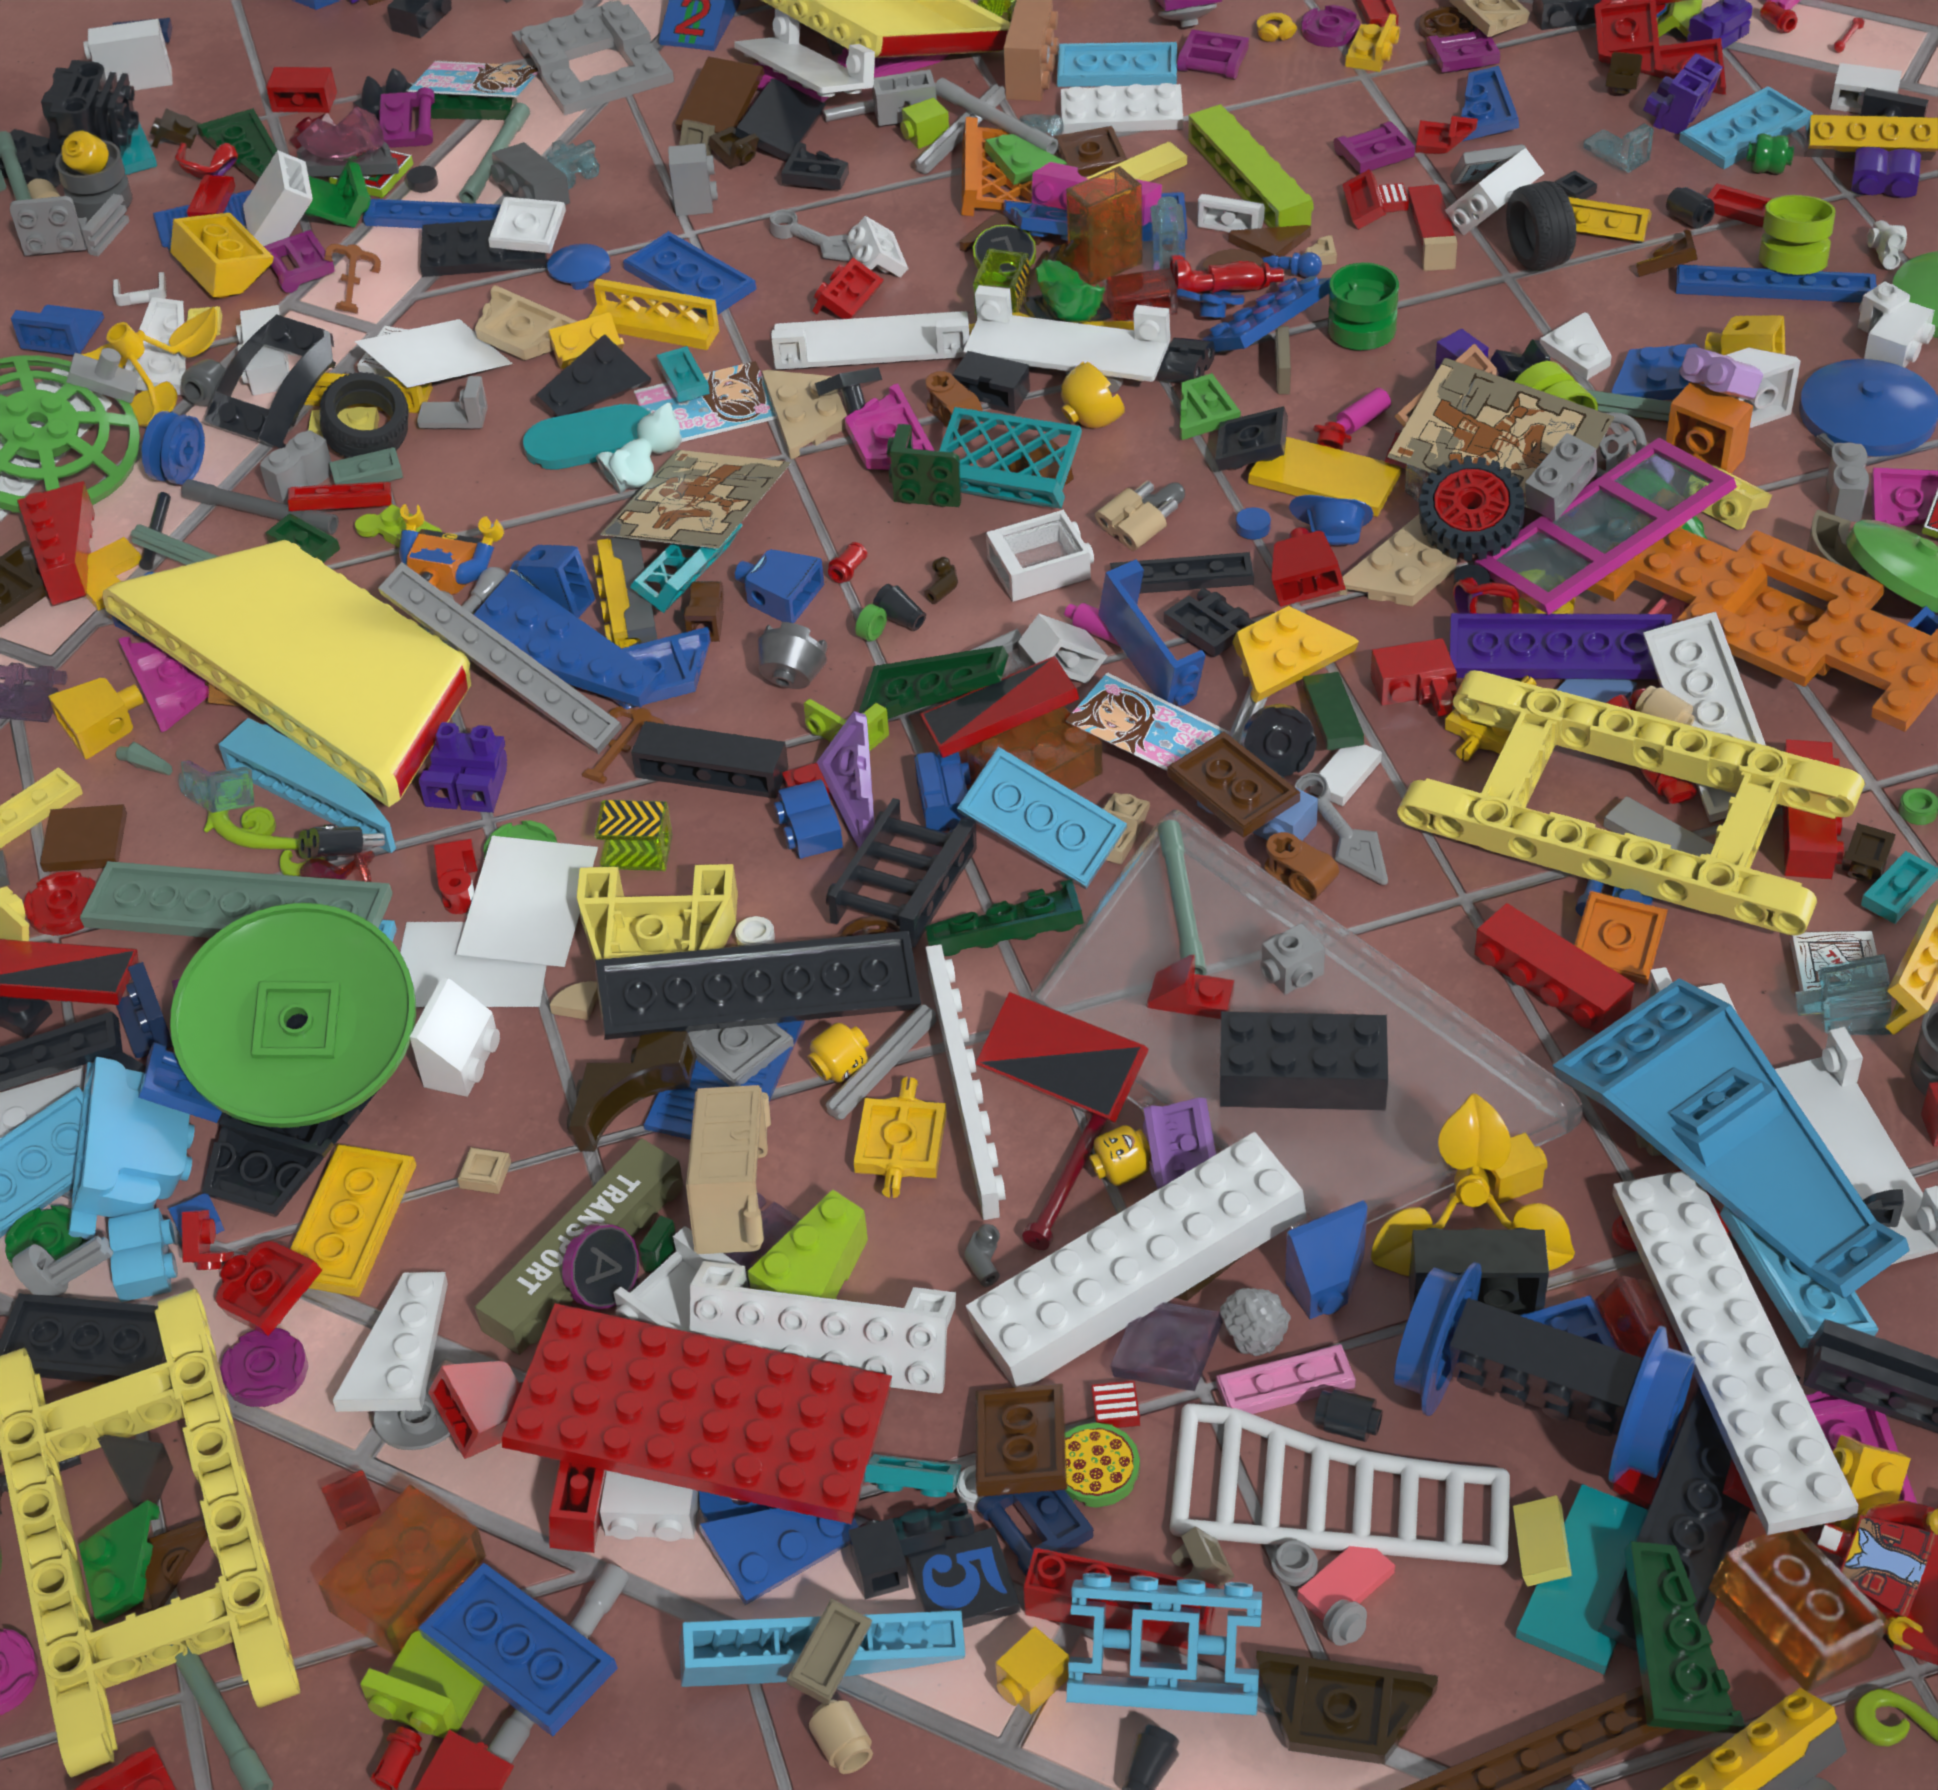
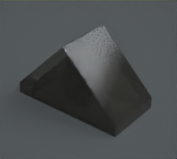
(138, 1466)

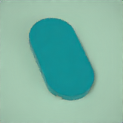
(582, 435)

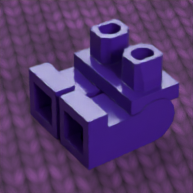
(1682, 98)
(464, 766)

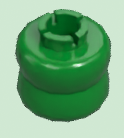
(1770, 153)

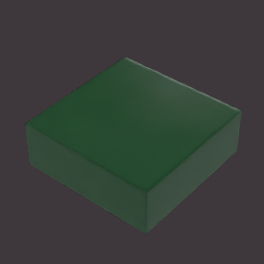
(658, 1244)

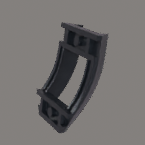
(272, 424)

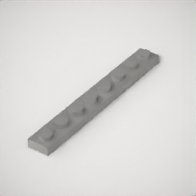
(500, 658)

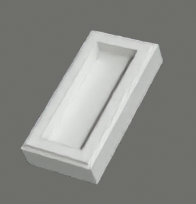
(1348, 771)

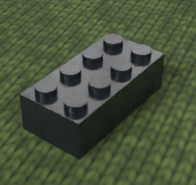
(1304, 1061)

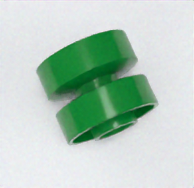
(1363, 306)

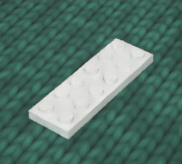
(1700, 669)

